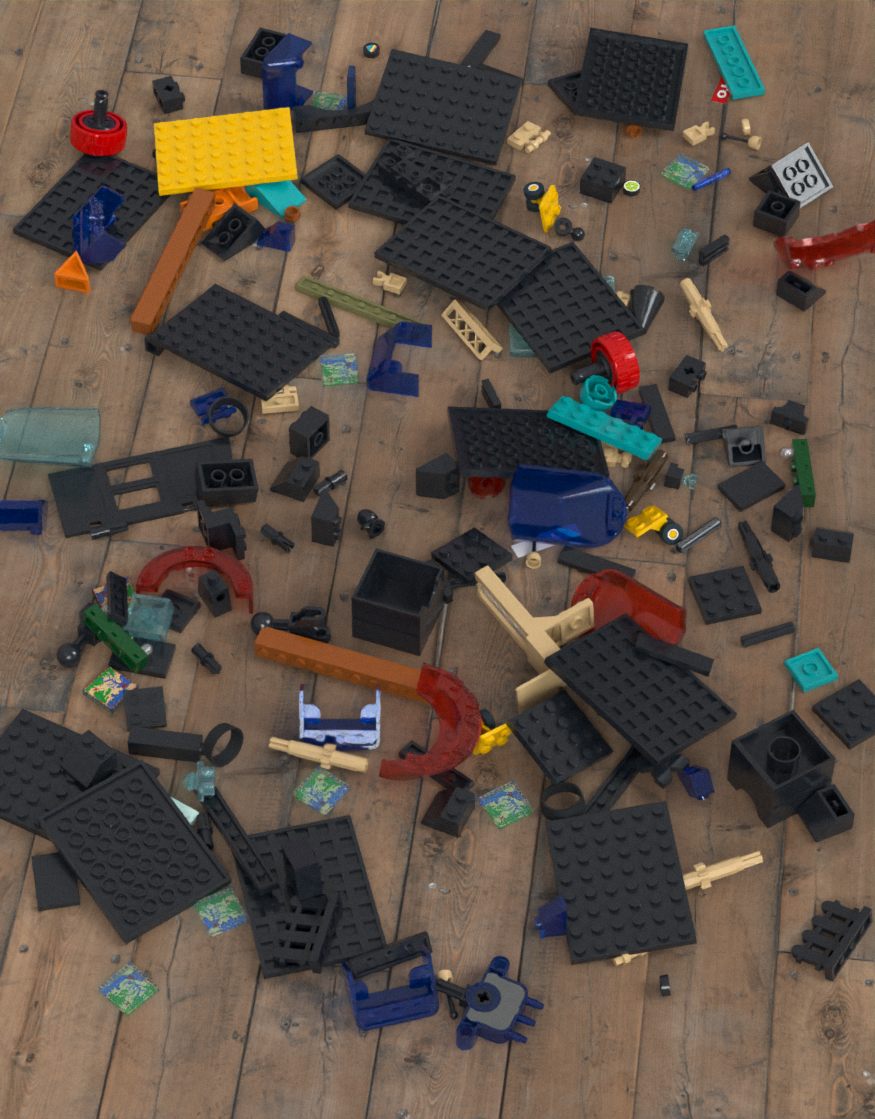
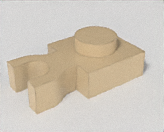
(698, 134)
(392, 283)

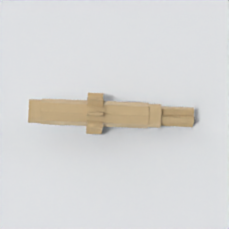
(702, 311)
(325, 755)
(705, 874)

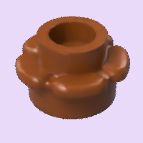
(633, 129)
(292, 213)

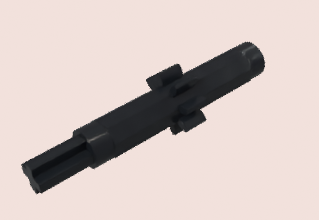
(759, 558)

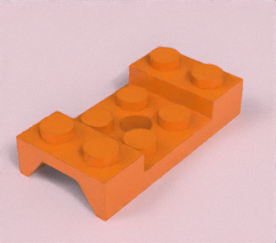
(227, 198)

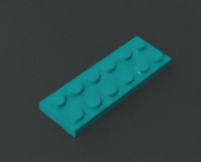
(733, 62)
(604, 427)

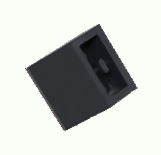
(798, 290)
(826, 813)

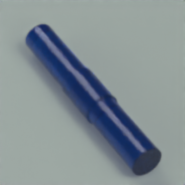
(711, 179)

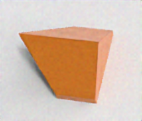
(72, 275)

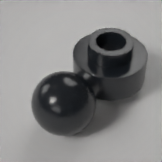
(576, 233)

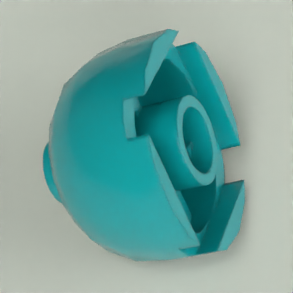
(597, 393)

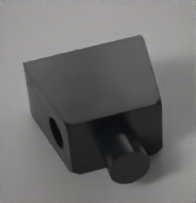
(213, 586)

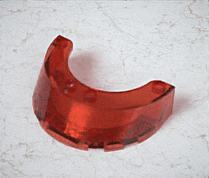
(826, 248)
(197, 556)
(458, 722)

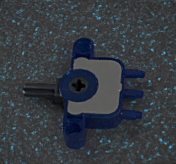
(491, 1006)

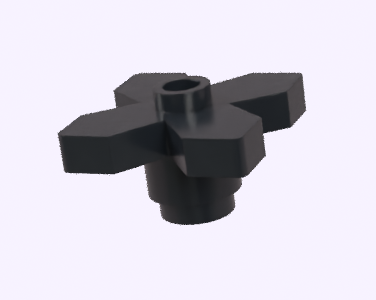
(662, 772)

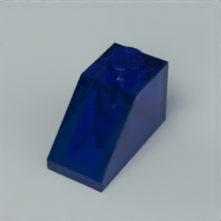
(278, 236)
(697, 782)
(552, 918)

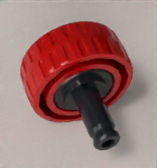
(98, 130)
(613, 360)

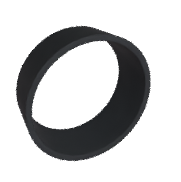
(227, 400)
(231, 750)
(554, 814)

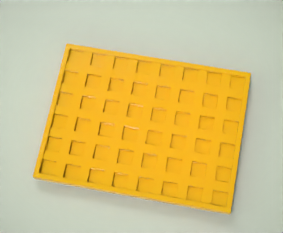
(225, 151)

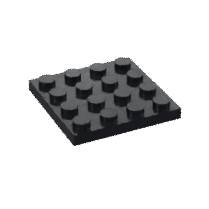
(559, 737)

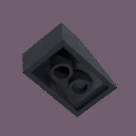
(233, 233)

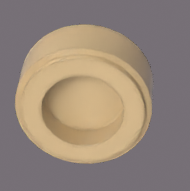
(745, 127)

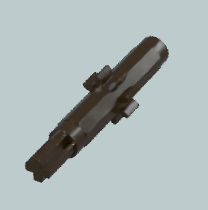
(645, 479)

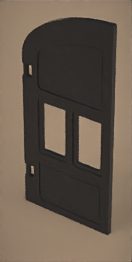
(88, 499)

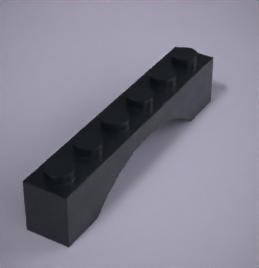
(311, 118)

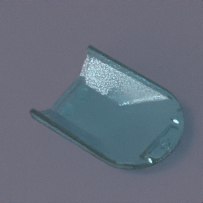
(50, 436)

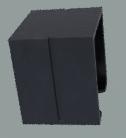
(397, 602)
(780, 766)

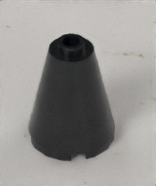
(645, 304)

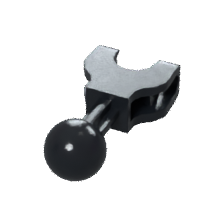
(300, 623)
(70, 654)

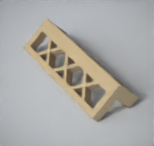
(475, 325)

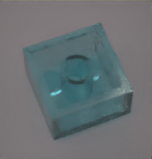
(149, 617)

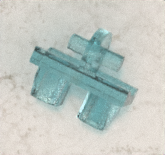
(684, 243)
(198, 782)

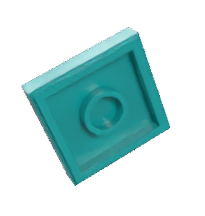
(811, 670)

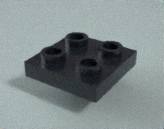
(145, 707)

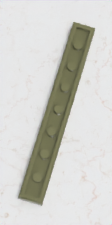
(352, 303)

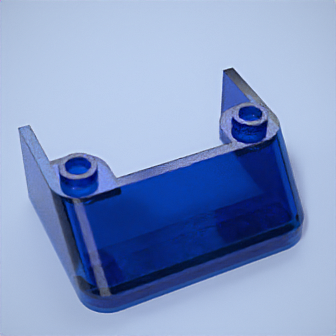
(280, 74)
(91, 224)
(387, 374)
(23, 516)
(344, 733)
(397, 1004)

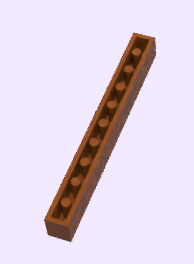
(173, 261)
(338, 663)

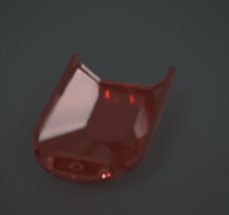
(618, 593)

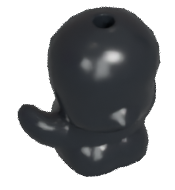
(371, 523)

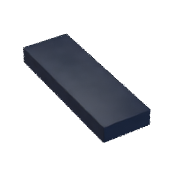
(351, 87)

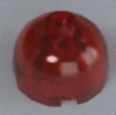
(486, 486)

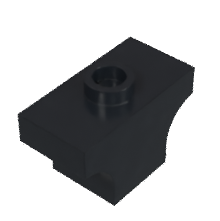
(790, 417)

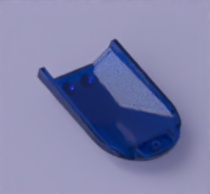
(564, 507)

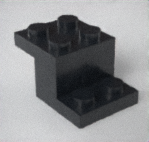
(221, 529)

